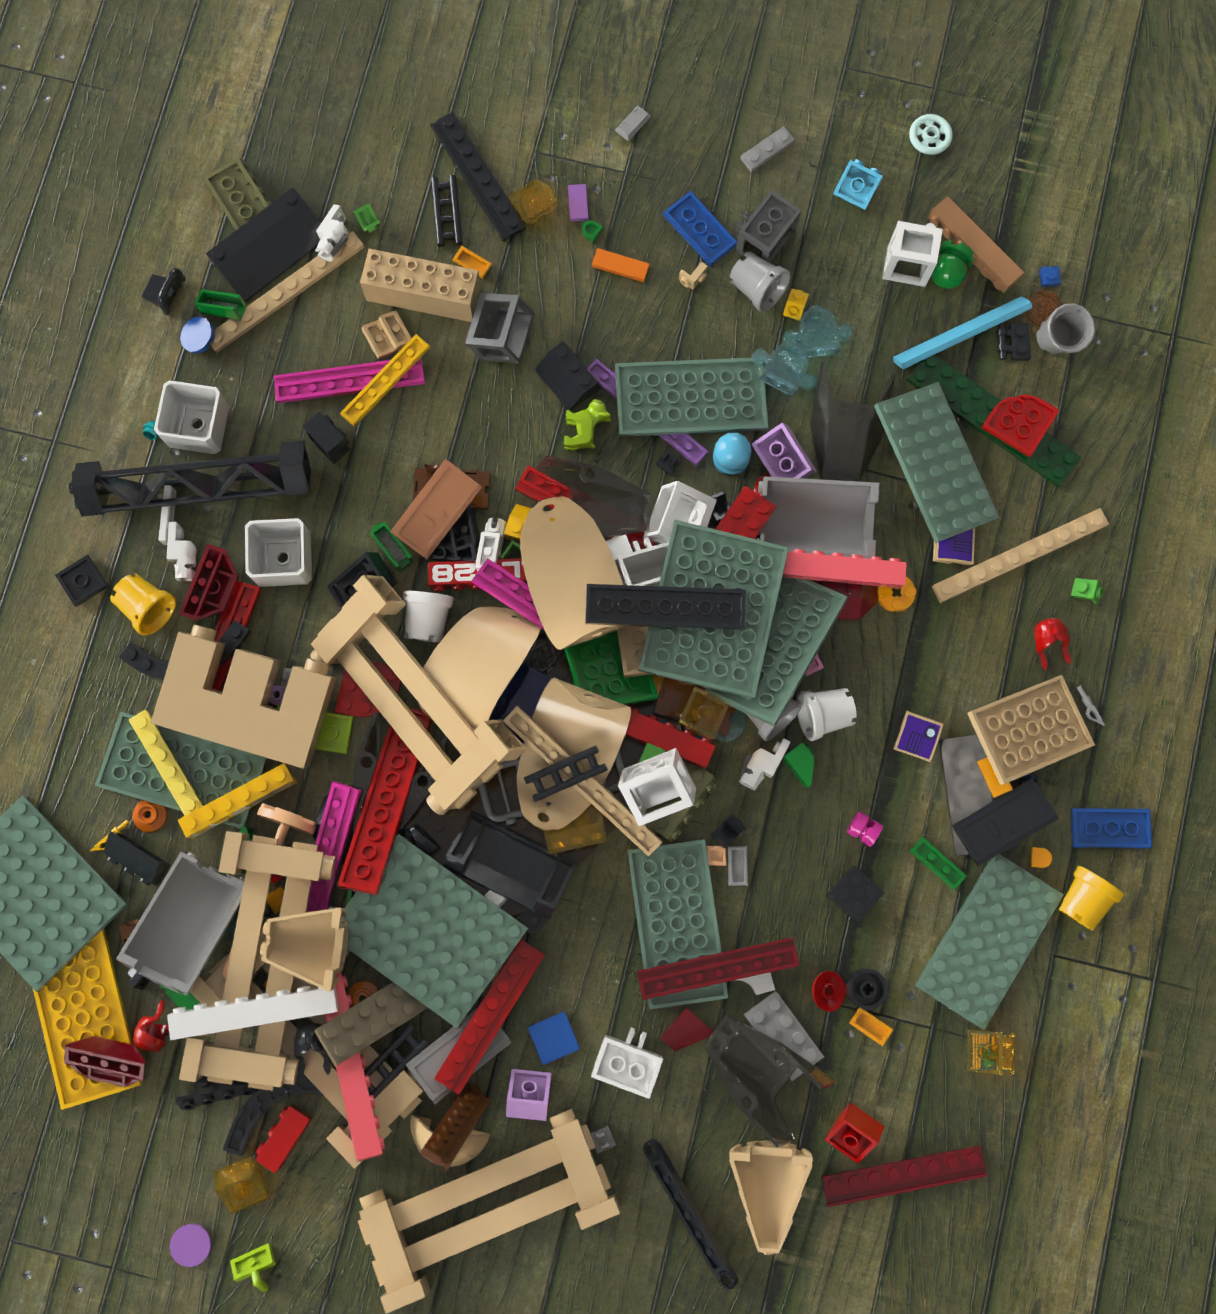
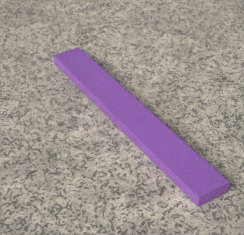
(681, 442)

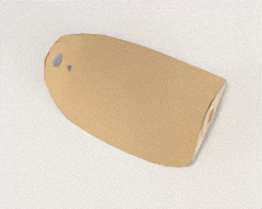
(560, 563)
(480, 659)
(576, 722)

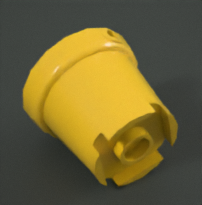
(143, 604)
(1089, 898)

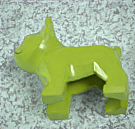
(585, 424)

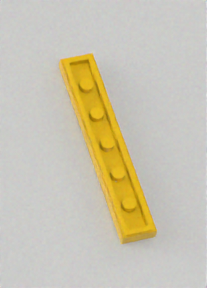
(385, 380)

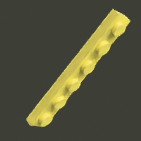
(166, 762)

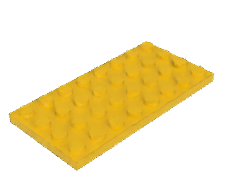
(77, 1006)

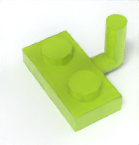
(253, 1263)

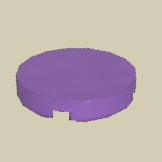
(190, 1245)

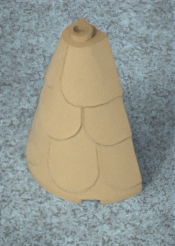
(472, 1147)
(770, 1188)

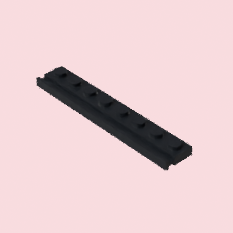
(478, 176)

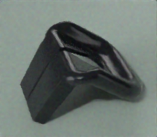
(162, 290)

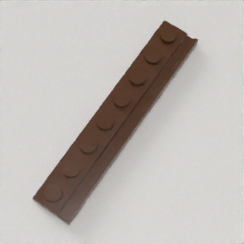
(455, 1126)

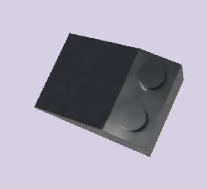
(368, 564)

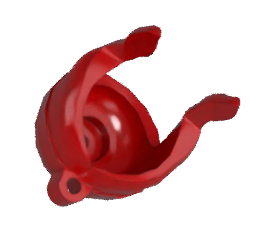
(1046, 634)
(151, 1036)

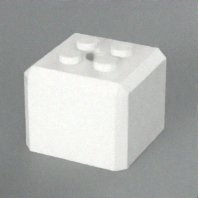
(184, 405)
(267, 541)

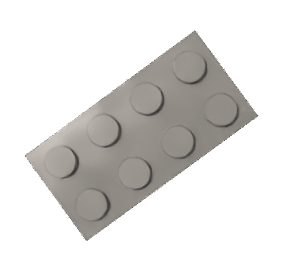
(777, 1021)

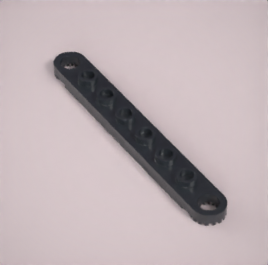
(690, 1214)

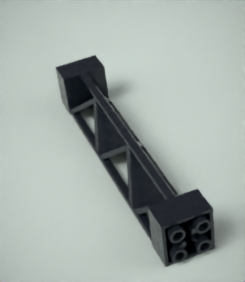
(92, 485)

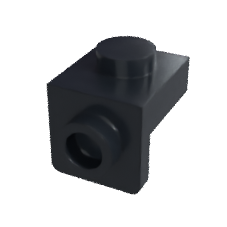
(721, 506)
(728, 831)

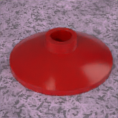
(828, 991)

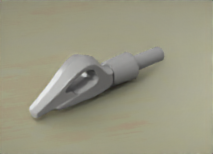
(1090, 707)

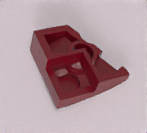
(685, 1031)

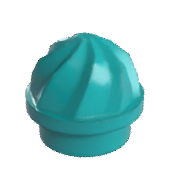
(149, 432)

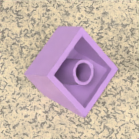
(528, 1094)

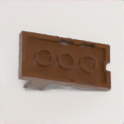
(480, 501)
(675, 699)

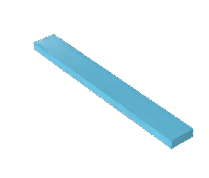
(962, 332)

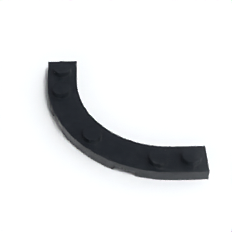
(157, 668)
(257, 1106)

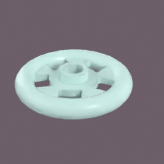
(923, 146)

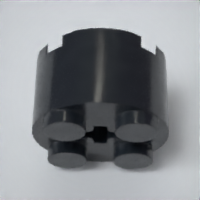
(871, 999)

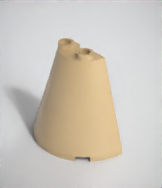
(308, 945)

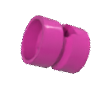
(865, 829)

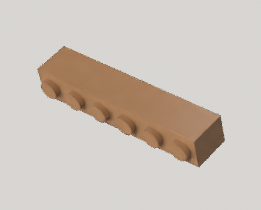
(988, 256)

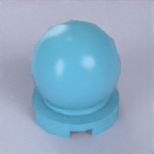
(732, 454)

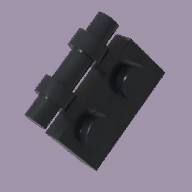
(1019, 341)

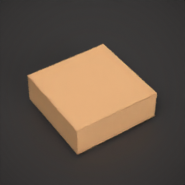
(716, 855)

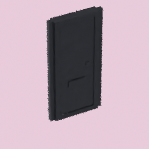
(1005, 822)

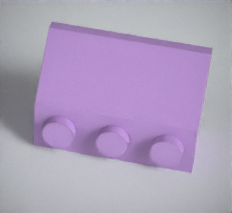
(783, 454)

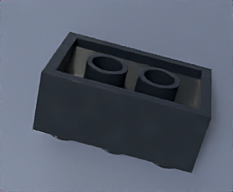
(566, 376)
(135, 858)

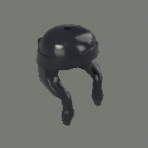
(304, 1041)

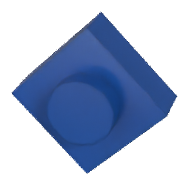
(1050, 276)

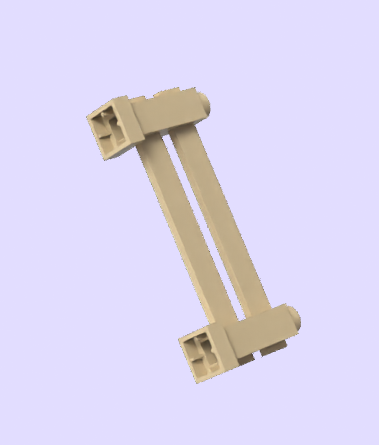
(480, 749)
(224, 1058)
(396, 1099)
(383, 1223)

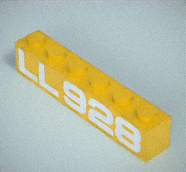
(237, 801)

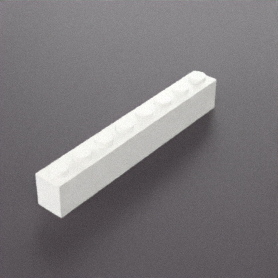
(251, 1012)

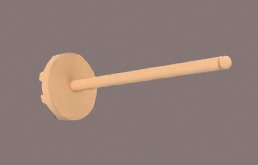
(286, 820)

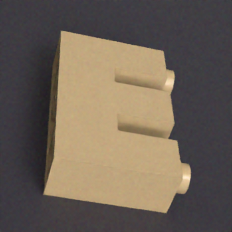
(241, 712)

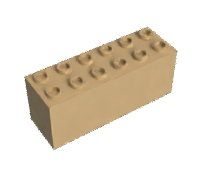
(420, 285)

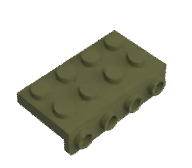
(237, 192)
(671, 825)

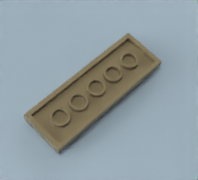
(367, 1022)

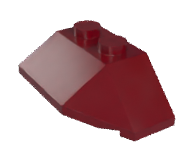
(210, 585)
(860, 598)
(106, 1061)

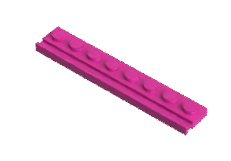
(337, 381)
(507, 589)
(333, 839)

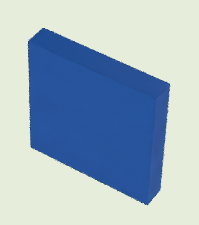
(553, 1038)

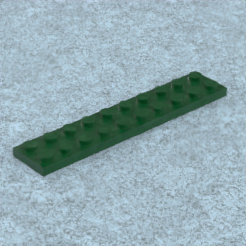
(974, 405)

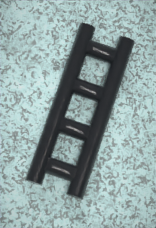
(438, 203)
(562, 785)
(392, 1050)

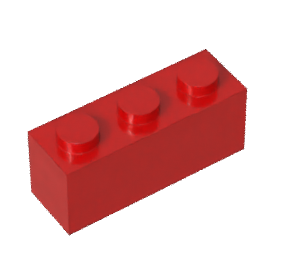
(283, 1138)

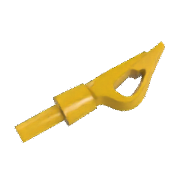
(97, 847)

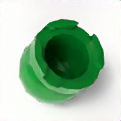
(952, 265)

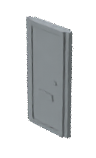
(429, 1061)

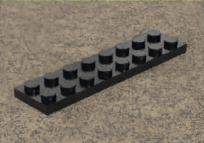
(665, 606)

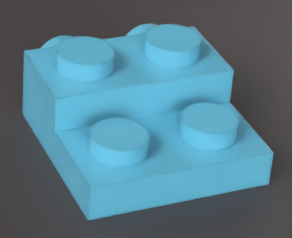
(858, 184)

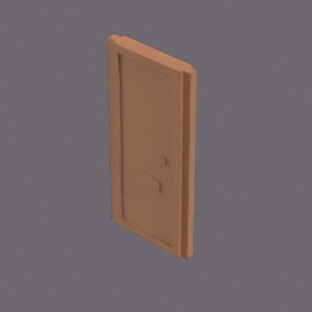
(436, 509)

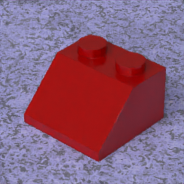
(854, 1133)

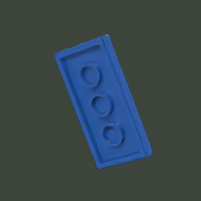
(700, 228)
(1111, 828)

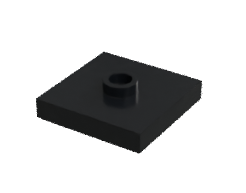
(82, 580)

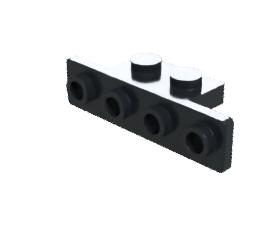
(210, 1092)

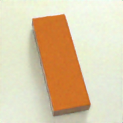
(620, 265)

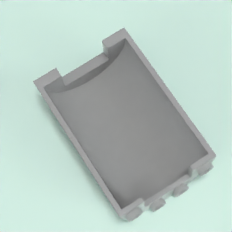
(821, 515)
(182, 924)

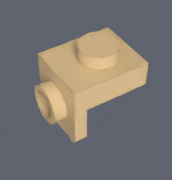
(697, 276)

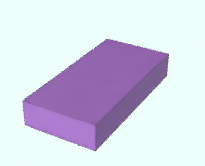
(578, 202)

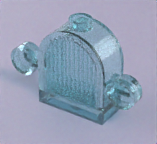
(819, 332)
(785, 367)

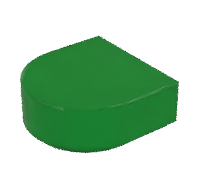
(591, 230)

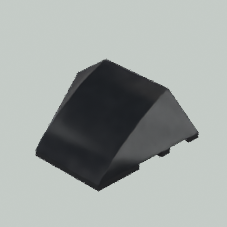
(461, 541)

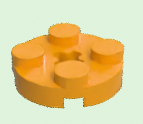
(897, 603)

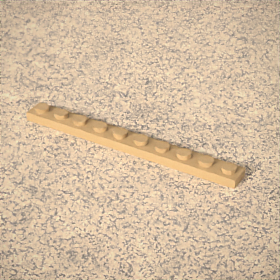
(283, 293)
(1020, 555)
(590, 788)

